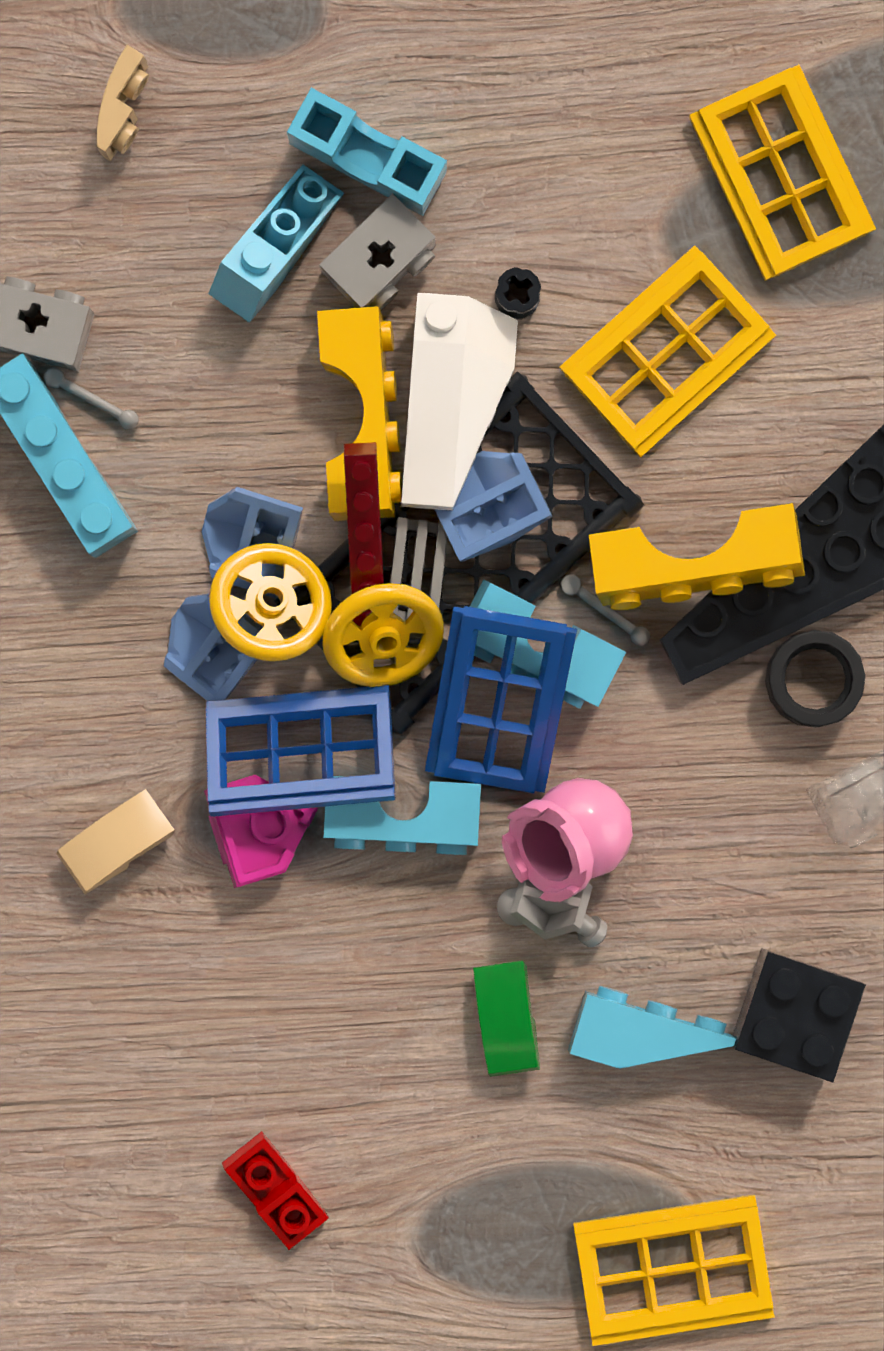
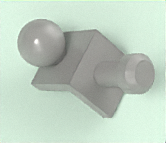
(550, 918)

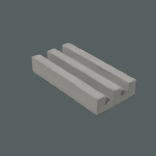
(422, 528)

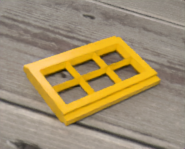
(823, 151)
(638, 315)
(682, 1316)

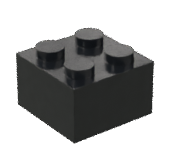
(797, 1015)

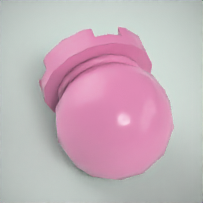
(568, 837)

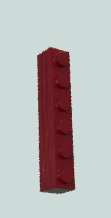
(363, 518)

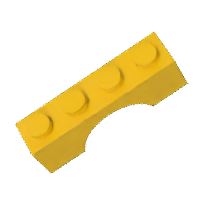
(355, 348)
(760, 550)

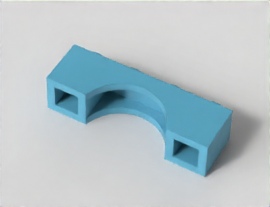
(61, 459)

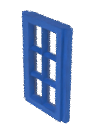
(546, 707)
(305, 793)

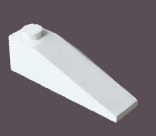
(457, 379)

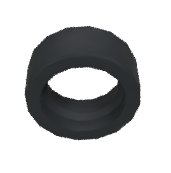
(852, 669)

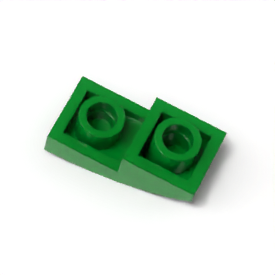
(506, 1018)

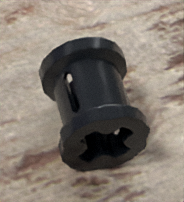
(520, 278)

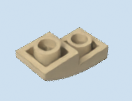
(116, 119)
(115, 841)

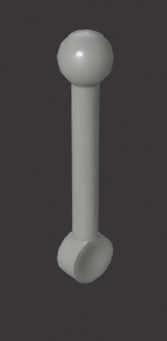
(55, 379)
(572, 585)

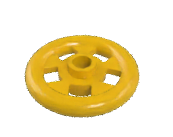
(297, 571)
(382, 623)

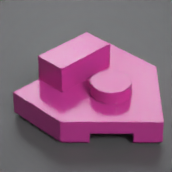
(260, 842)

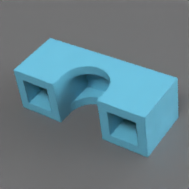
(359, 151)
(592, 659)
(447, 820)

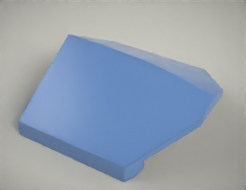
(494, 505)
(248, 519)
(202, 655)

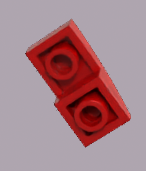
(275, 1190)

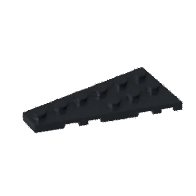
(842, 565)

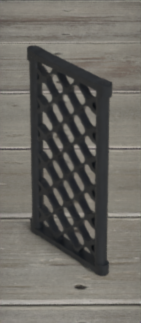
(625, 504)

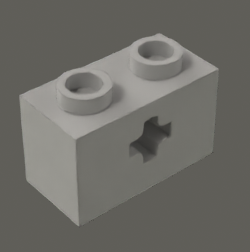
(387, 228)
(67, 327)

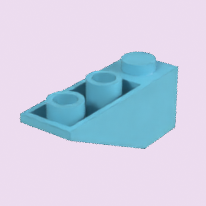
(274, 243)
(631, 1036)

